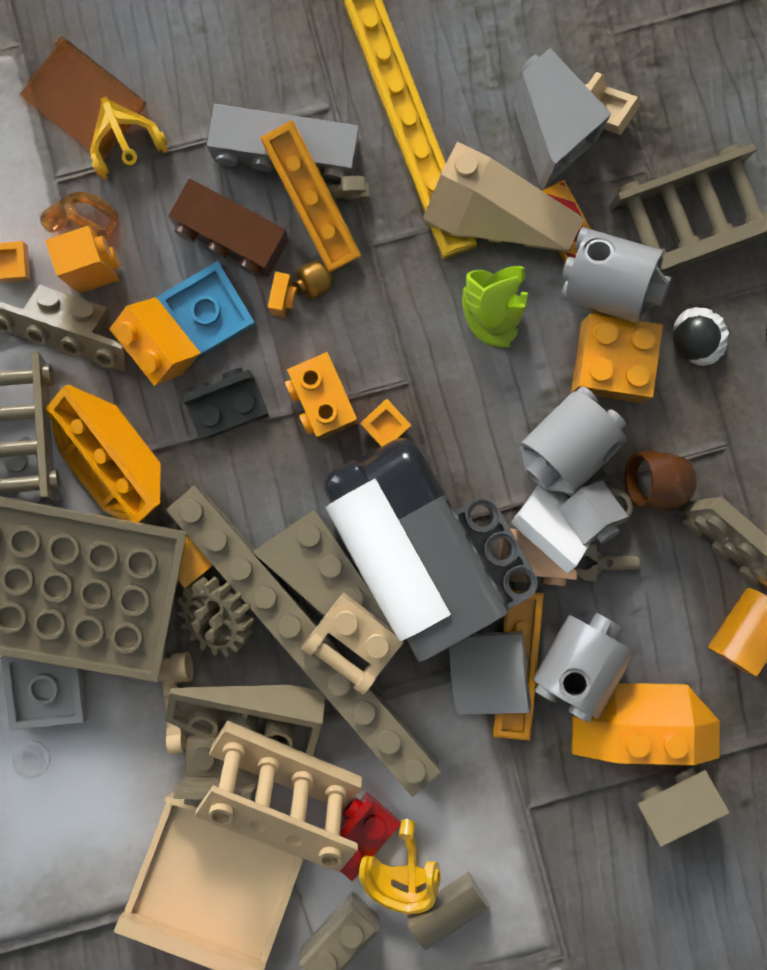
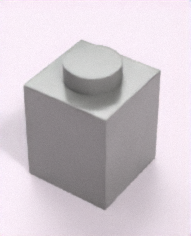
(594, 513)

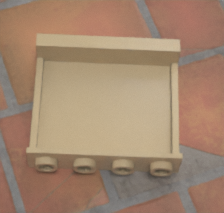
(209, 892)

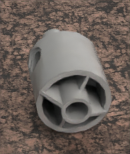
(614, 276)
(572, 443)
(592, 653)

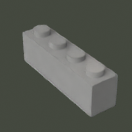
(237, 134)

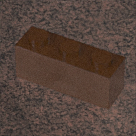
(228, 228)

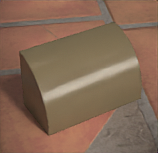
(452, 909)

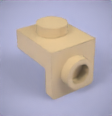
(619, 103)

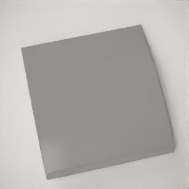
(490, 674)

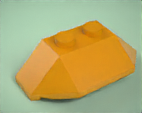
(105, 454)
(650, 727)

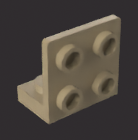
(205, 771)

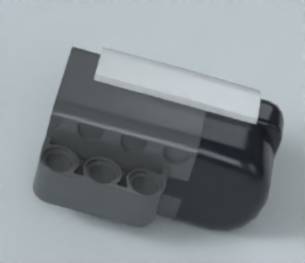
(420, 555)

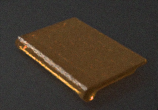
(70, 91)

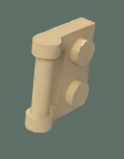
(360, 633)

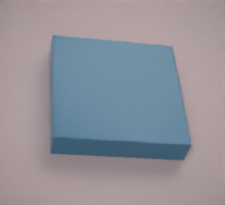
(207, 309)

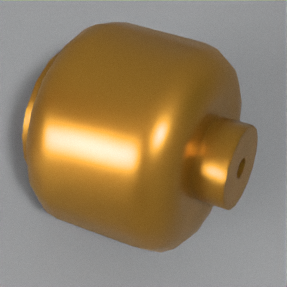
(313, 279)

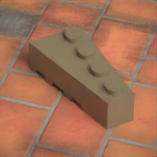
(317, 565)

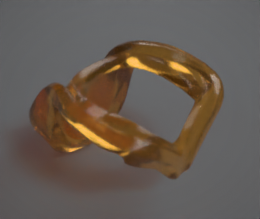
(58, 215)

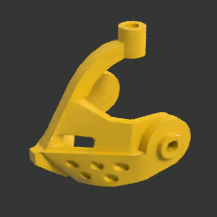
(110, 117)
(378, 878)

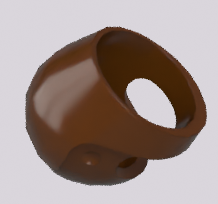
(672, 480)

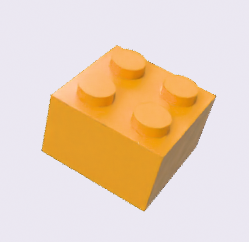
(617, 358)

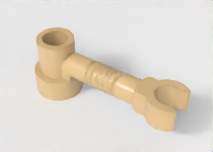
(173, 671)

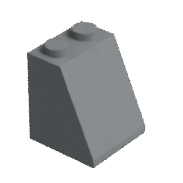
(556, 115)

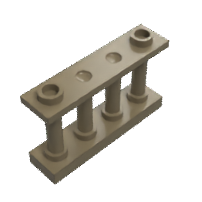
(724, 235)
(48, 479)

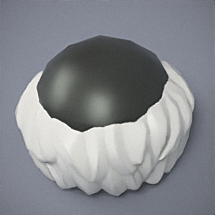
(700, 336)

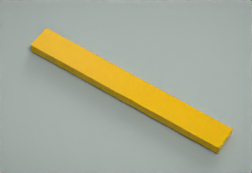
(402, 108)

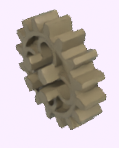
(201, 612)

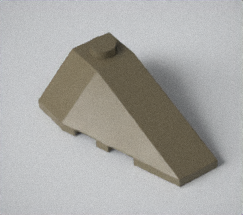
(276, 711)

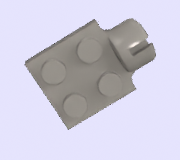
(42, 694)

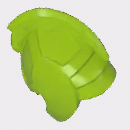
(493, 305)

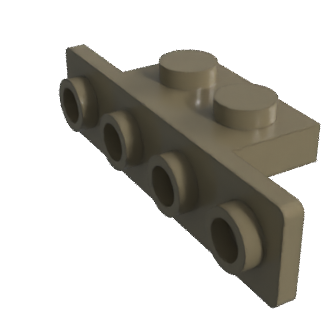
(65, 325)

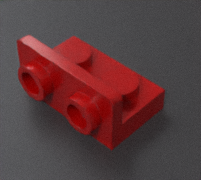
(369, 826)

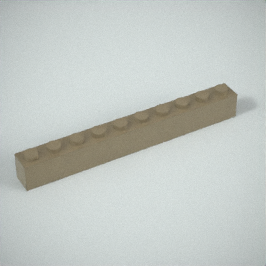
(292, 626)

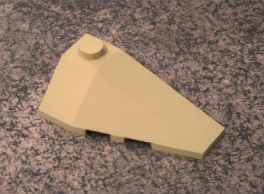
(493, 203)

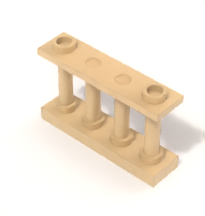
(292, 769)

